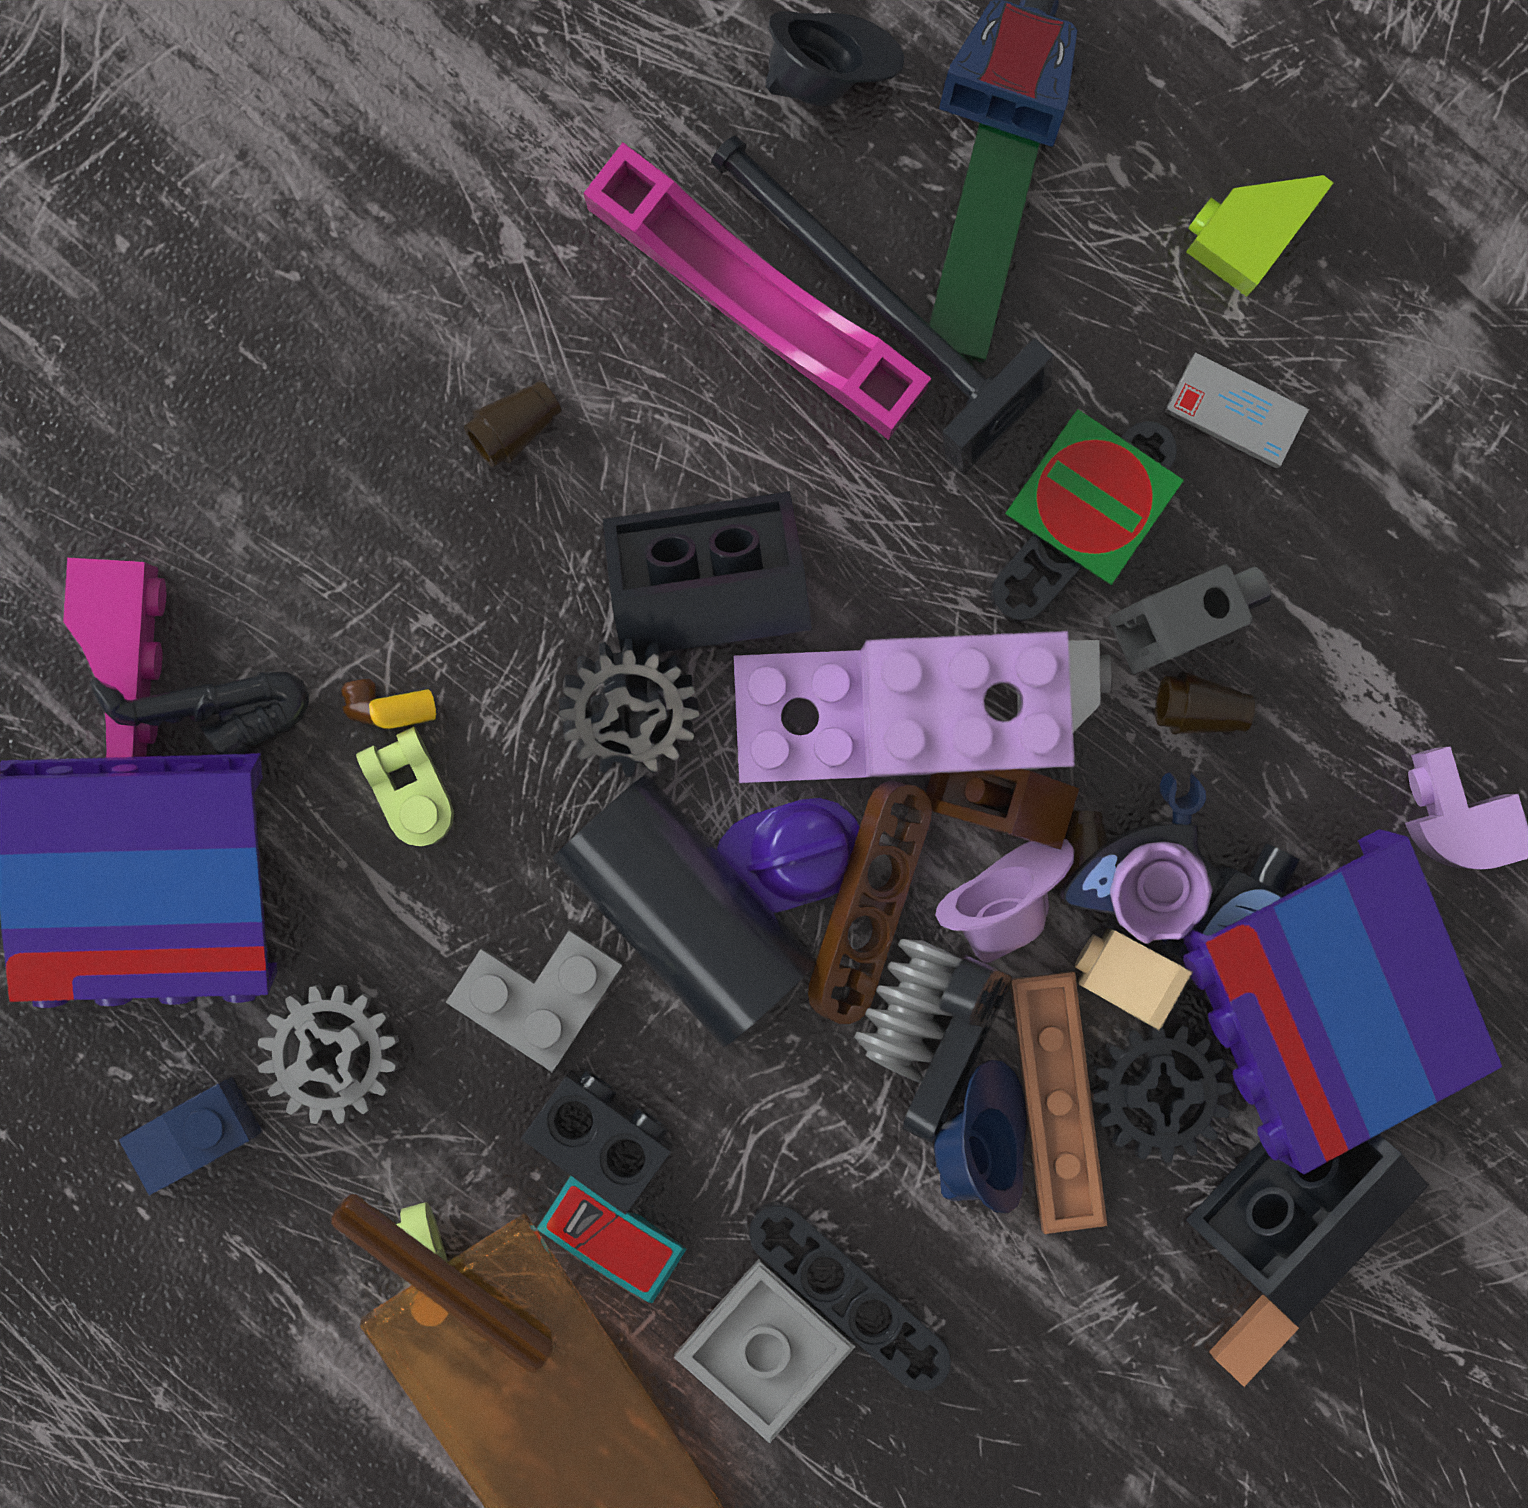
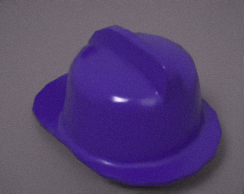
(792, 851)

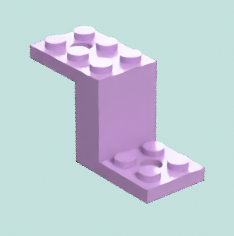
(905, 708)

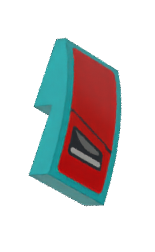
(612, 1243)

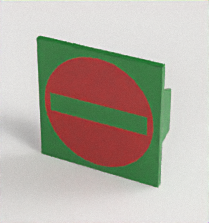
(1094, 497)

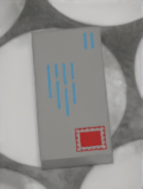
(1236, 410)

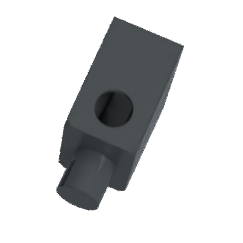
(1188, 615)

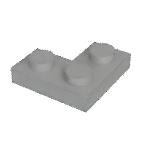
(538, 1015)

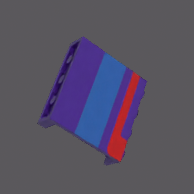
(132, 879)
(1343, 1006)

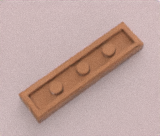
(1058, 1102)

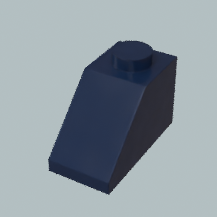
(190, 1135)

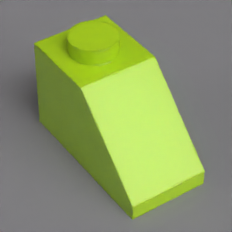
(1253, 228)

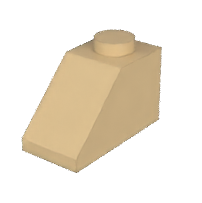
(1131, 976)

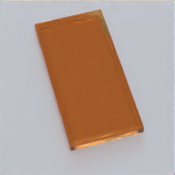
(545, 1438)

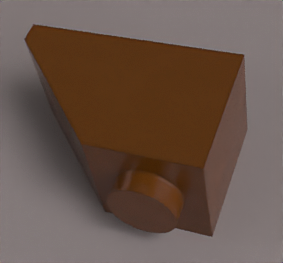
(1006, 802)

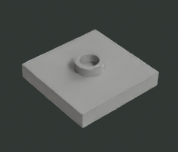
(764, 1350)

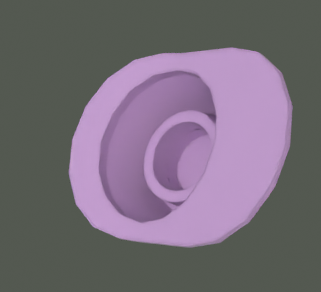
(1006, 901)

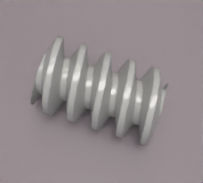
(910, 1009)

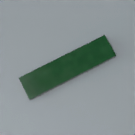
(983, 240)

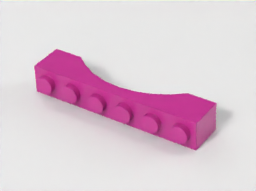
(716, 265)
(112, 618)

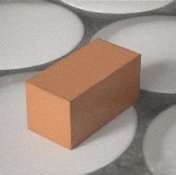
(1253, 1340)

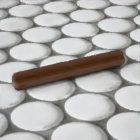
(442, 1283)

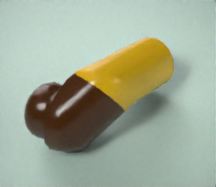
(386, 711)

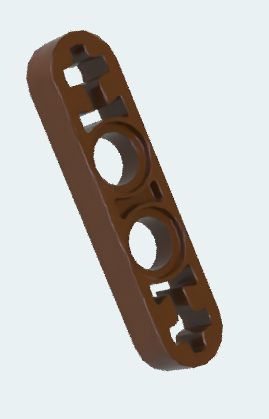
(859, 899)

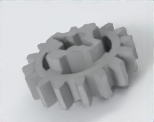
(311, 1028)

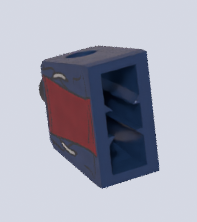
(1014, 70)

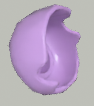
(1160, 891)

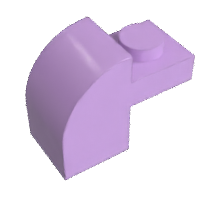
(1460, 833)

